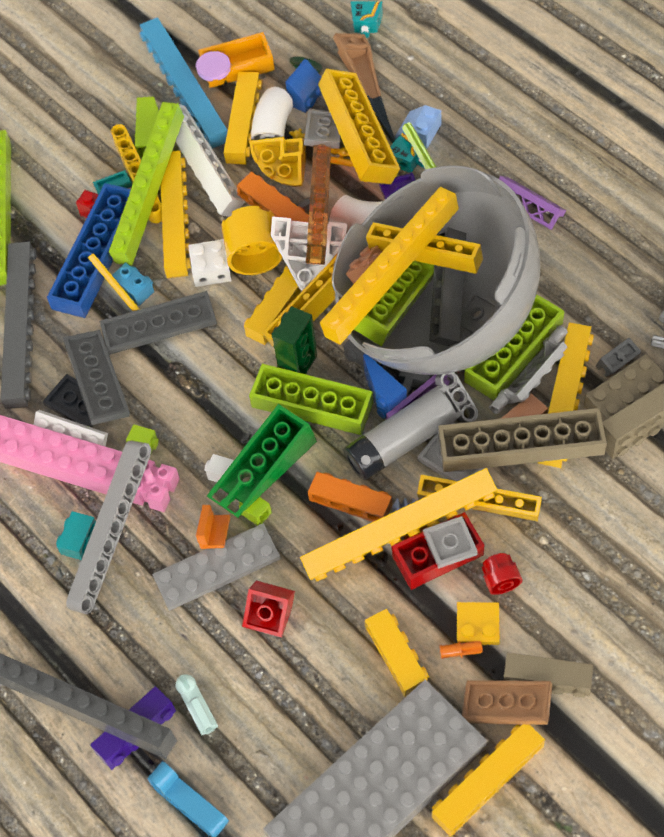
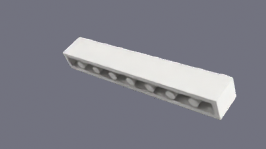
(207, 166)

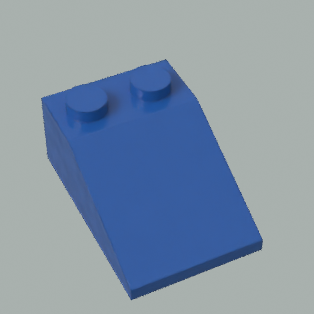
(385, 388)

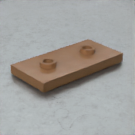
(507, 702)

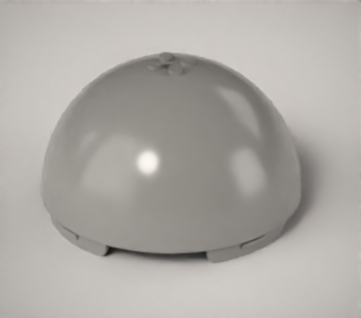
(500, 289)

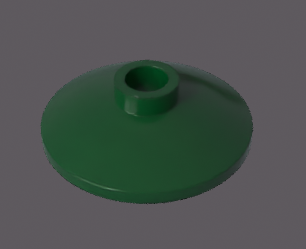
(296, 61)

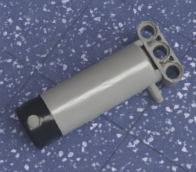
(410, 427)

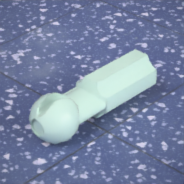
(196, 704)

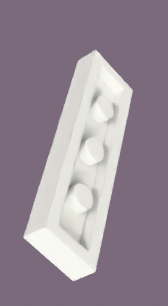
(70, 428)

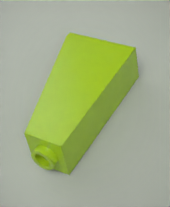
(145, 119)

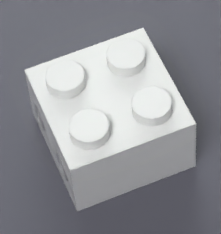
(209, 263)

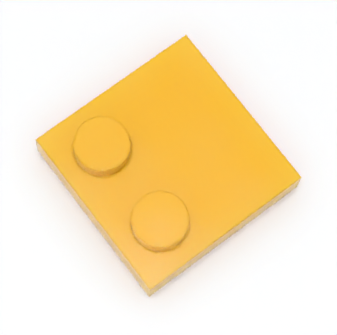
(478, 622)

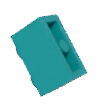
(75, 535)

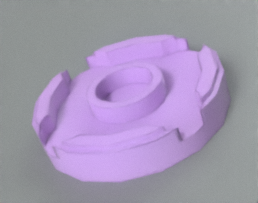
(213, 66)

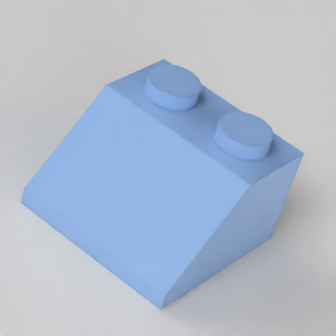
(425, 121)

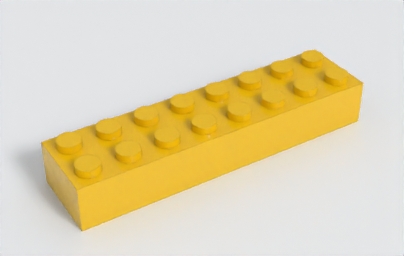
(358, 127)

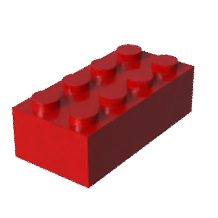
(417, 561)

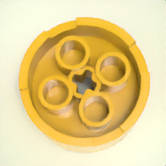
(249, 241)

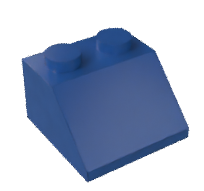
(303, 86)

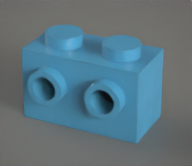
(134, 283)

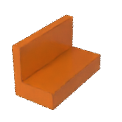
(212, 529)

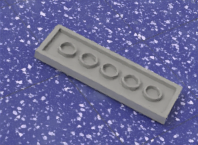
(216, 567)

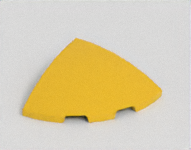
(281, 159)

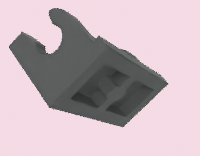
(618, 357)

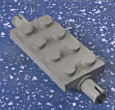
(533, 372)

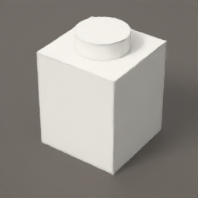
(216, 467)

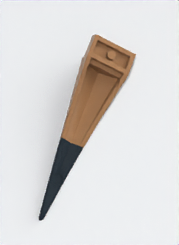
(358, 59)

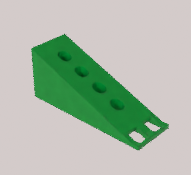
(276, 447)

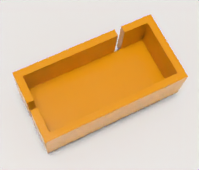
(245, 55)

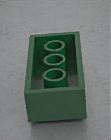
(295, 341)

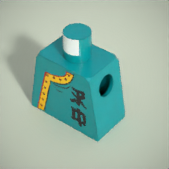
(366, 16)
(405, 154)

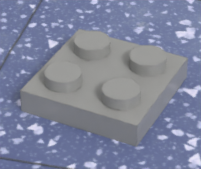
(450, 542)

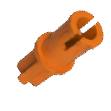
(460, 649)

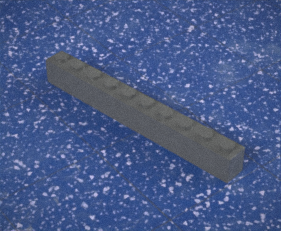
(18, 326)
(87, 707)

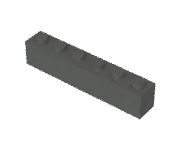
(447, 299)

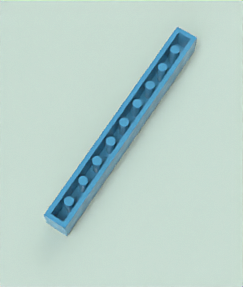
(183, 81)

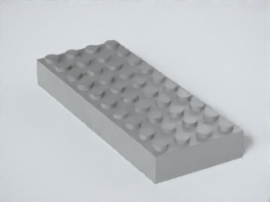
(386, 773)

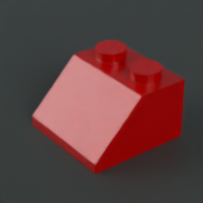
(268, 608)

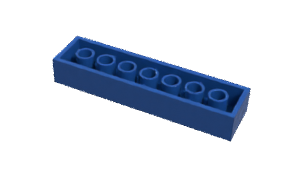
(79, 278)

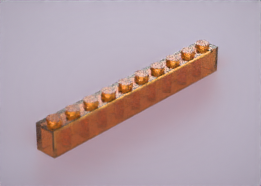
(318, 205)

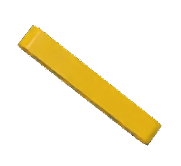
(132, 162)

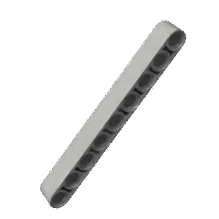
(108, 527)

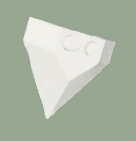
(292, 244)

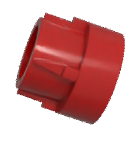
(501, 574)

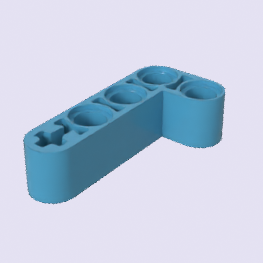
(187, 800)

